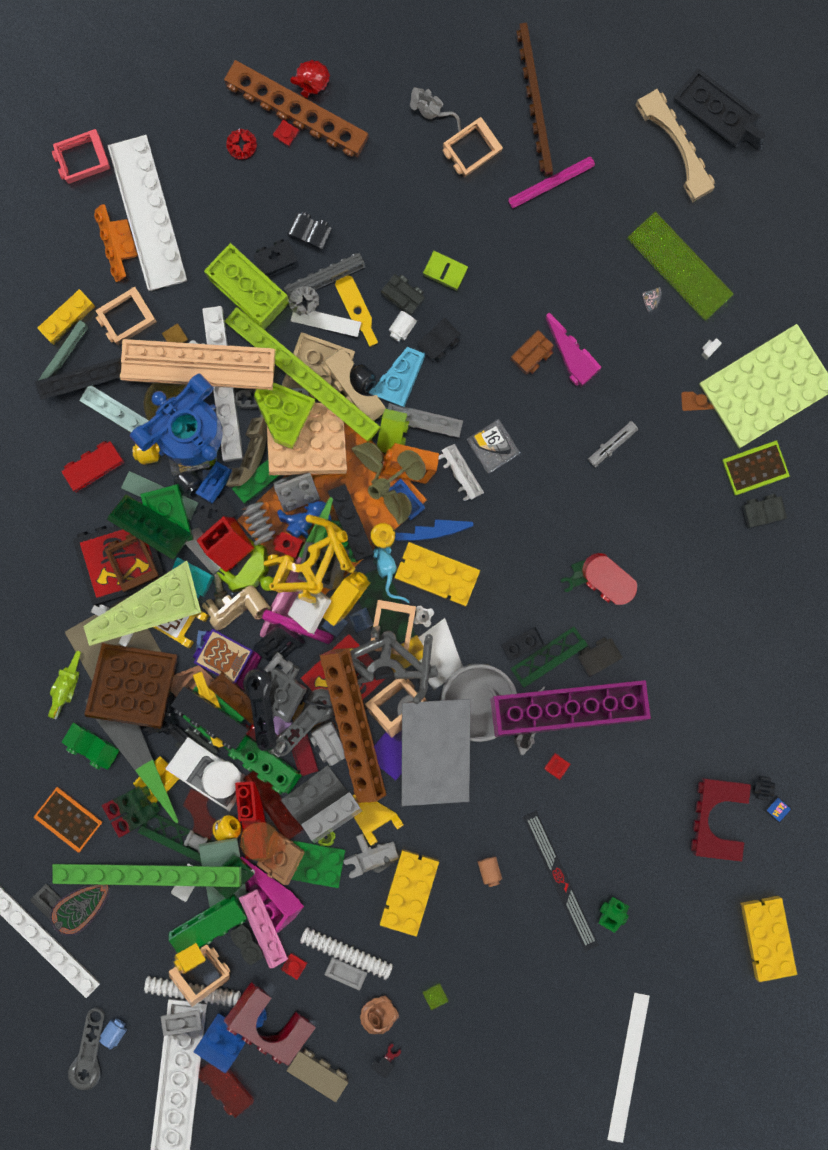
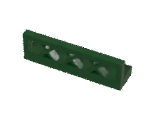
(552, 663)
(170, 842)

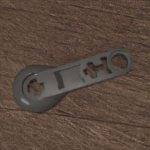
(310, 716)
(87, 1055)

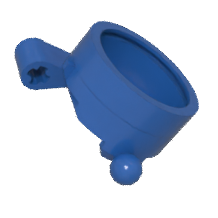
(189, 451)

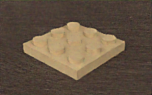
(312, 353)

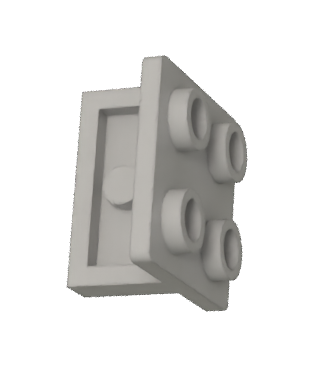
(296, 491)

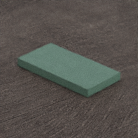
(215, 855)

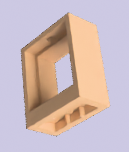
(486, 134)
(150, 320)
(399, 608)
(372, 705)
(184, 988)

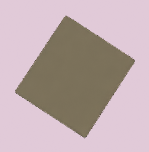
(89, 654)

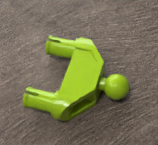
(252, 573)

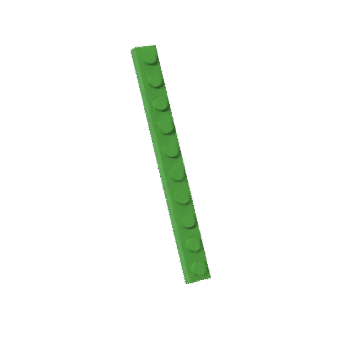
(147, 875)

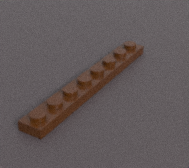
(535, 108)

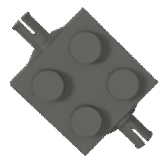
(285, 693)

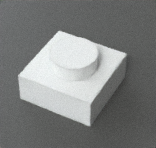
(710, 347)

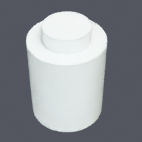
(402, 326)

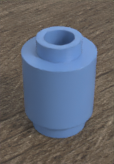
(113, 1033)

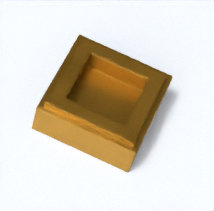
(175, 334)

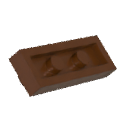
(233, 695)

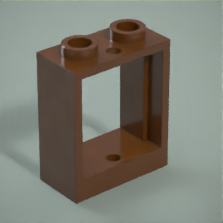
(140, 580)

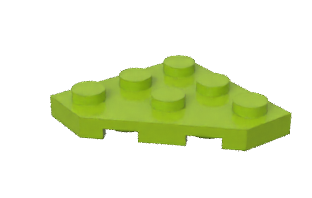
(284, 412)

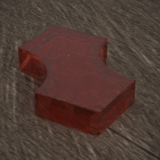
(203, 821)

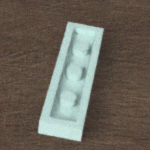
(112, 409)

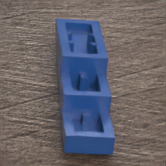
(441, 529)

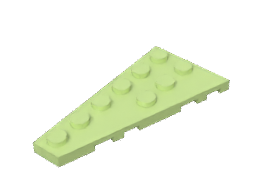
(158, 603)

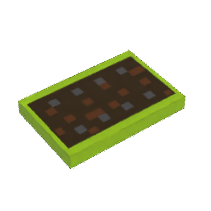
(755, 468)

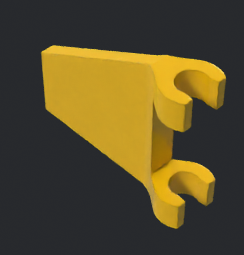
(373, 817)

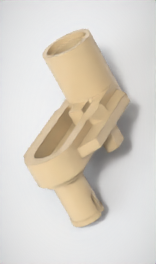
(247, 599)

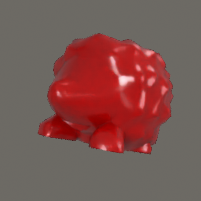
(311, 77)

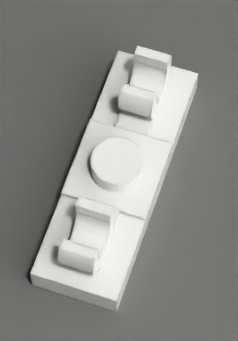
(461, 472)

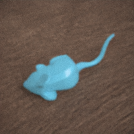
(386, 567)

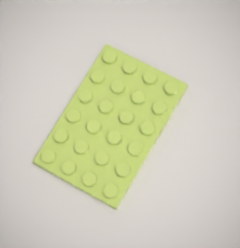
(767, 386)

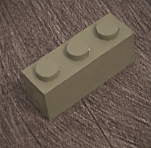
(318, 1074)

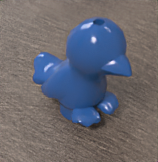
(297, 522)

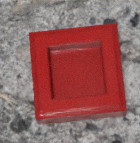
(557, 766)

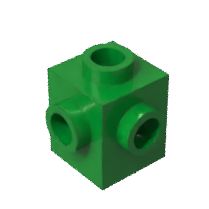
(613, 914)

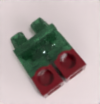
(137, 810)

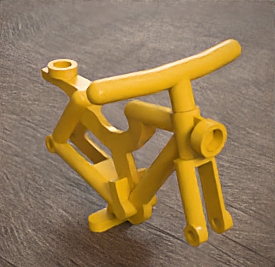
(314, 583)

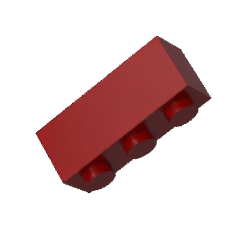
(92, 466)

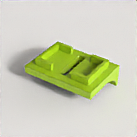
(436, 267)

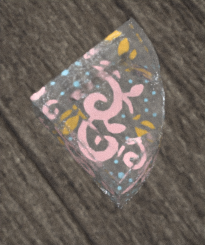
(651, 298)

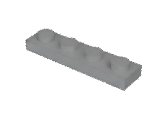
(430, 421)

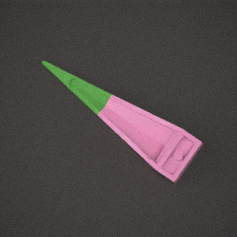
(285, 600)

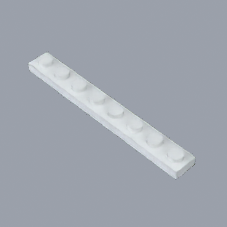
(46, 945)

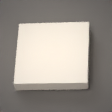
(309, 614)

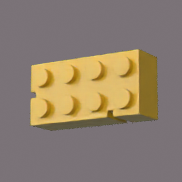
(437, 574)
(409, 892)
(768, 939)

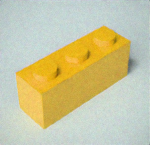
(66, 317)

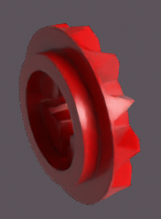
(248, 149)

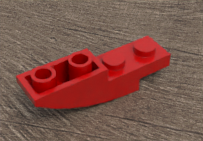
(248, 804)

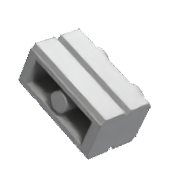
(329, 742)

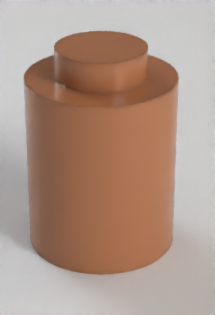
(490, 871)

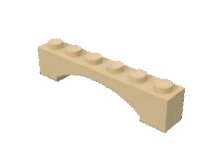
(654, 108)

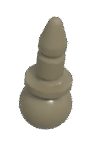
(220, 593)

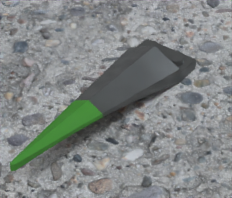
(133, 746)

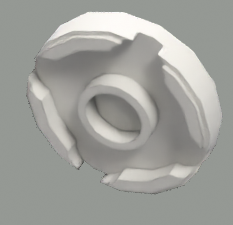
(220, 779)

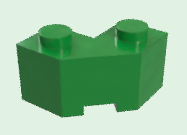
(84, 742)

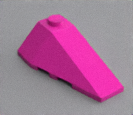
(578, 362)
(278, 900)

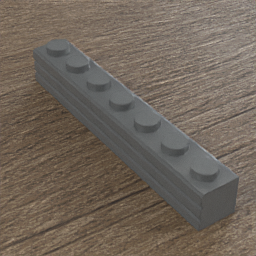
(329, 274)

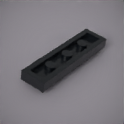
(350, 523)

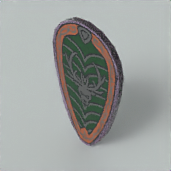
(78, 908)

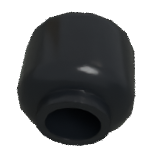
(362, 378)
(188, 483)

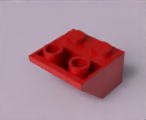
(225, 543)

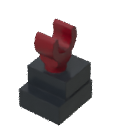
(384, 1065)

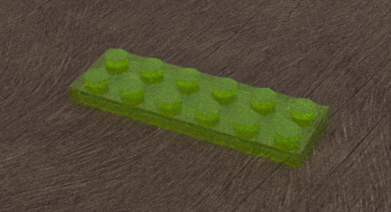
(680, 266)

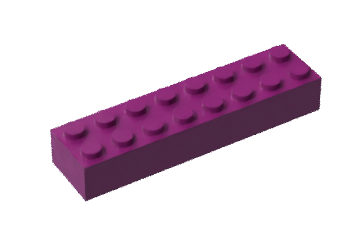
(570, 708)

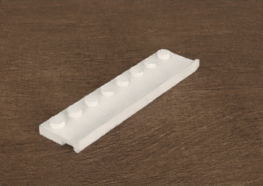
(147, 213)

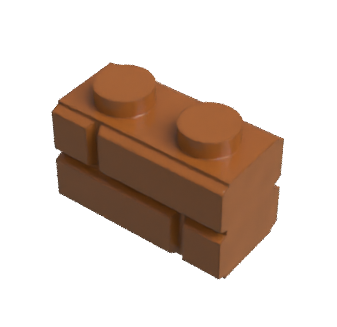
(532, 353)

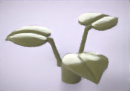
(411, 463)

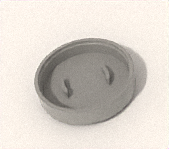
(479, 684)

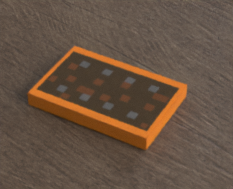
(68, 819)

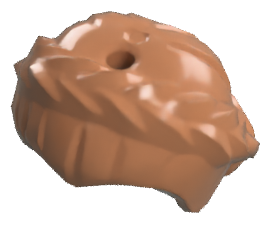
(378, 1015)

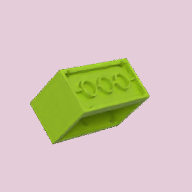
(247, 286)

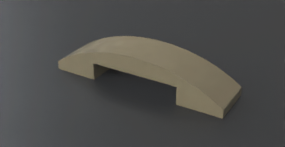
(258, 435)

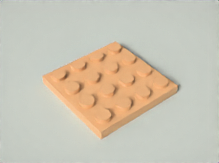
(317, 449)

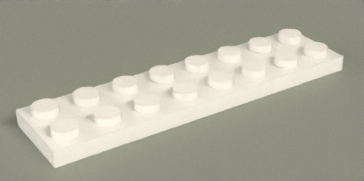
(177, 1084)

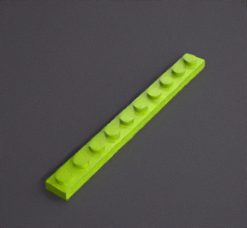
(304, 375)

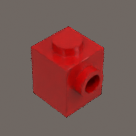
(288, 544)

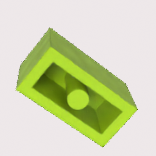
(392, 429)

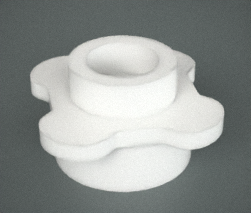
(428, 614)

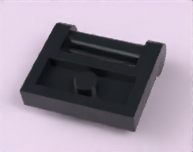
(276, 640)

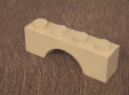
(339, 367)

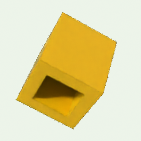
(189, 959)

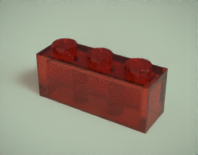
(227, 1089)

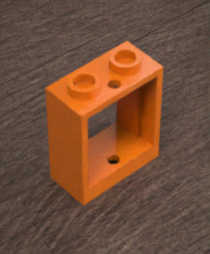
(391, 465)

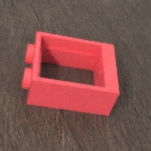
(76, 141)

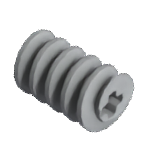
(258, 523)

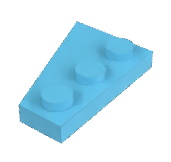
(400, 378)

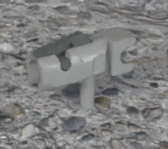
(372, 859)

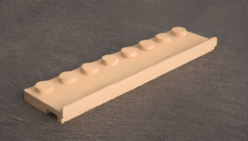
(181, 361)

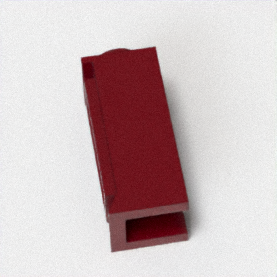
(303, 754)

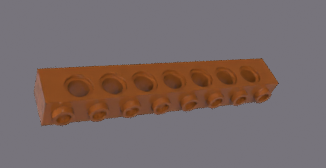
(240, 72)
(353, 725)

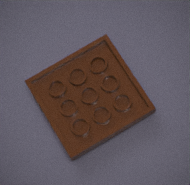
(131, 685)

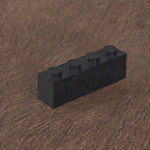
(210, 717)

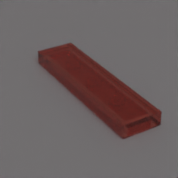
(274, 807)

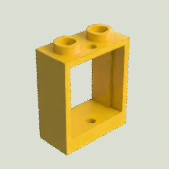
(346, 597)

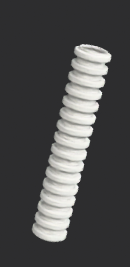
(346, 953)
(169, 988)

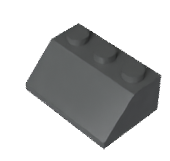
(315, 795)

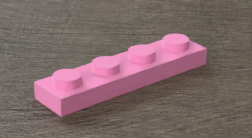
(263, 928)

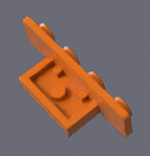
(117, 241)

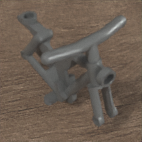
(387, 642)

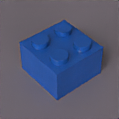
(219, 1045)

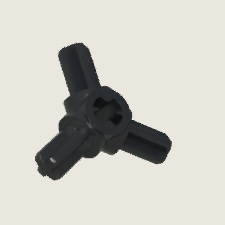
(172, 724)

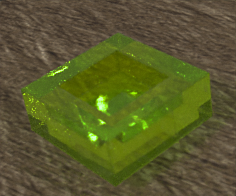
(435, 996)

